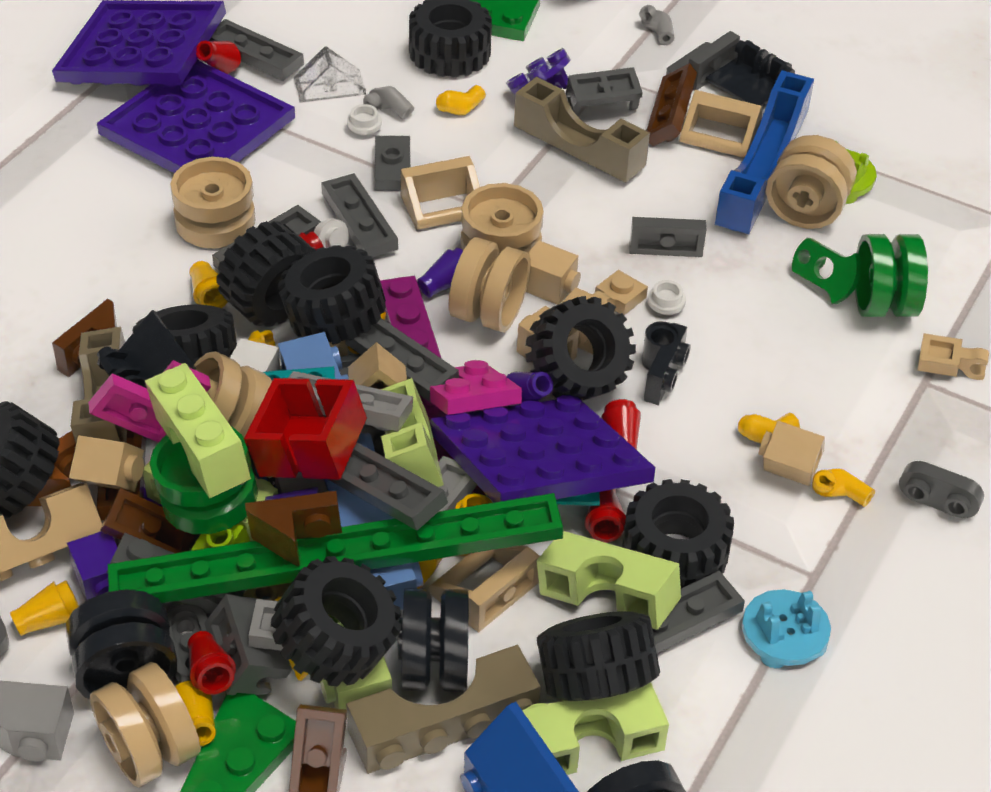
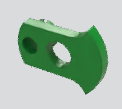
(845, 276)

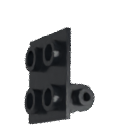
(750, 74)
(144, 353)

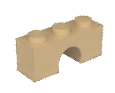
(68, 517)

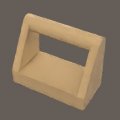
(724, 111)
(436, 182)
(498, 591)

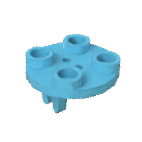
(770, 636)

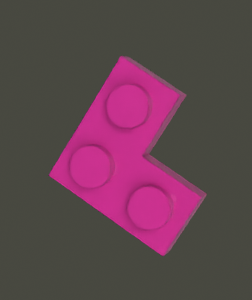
(475, 389)
(130, 404)

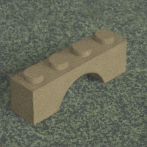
(546, 114)
(93, 378)
(394, 729)

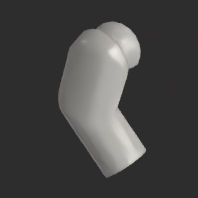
(658, 22)
(389, 97)

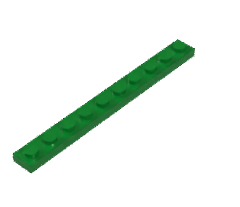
(372, 544)

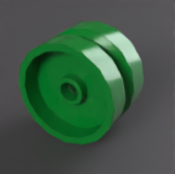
(892, 275)
(186, 501)

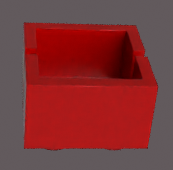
(295, 437)

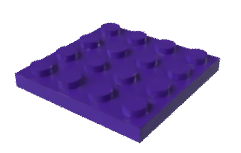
(139, 42)
(197, 119)
(541, 450)

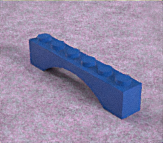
(745, 187)

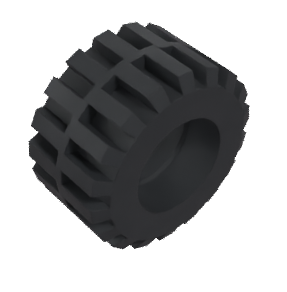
(450, 37)
(254, 269)
(332, 293)
(199, 329)
(608, 341)
(26, 457)
(685, 512)
(321, 644)
(598, 656)

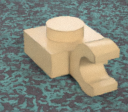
(622, 291)
(947, 355)

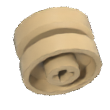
(811, 181)
(212, 201)
(503, 216)
(489, 284)
(234, 388)
(145, 724)

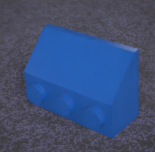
(512, 759)

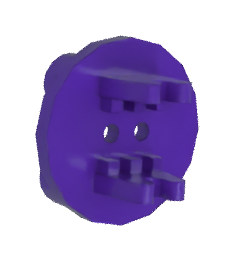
(549, 71)

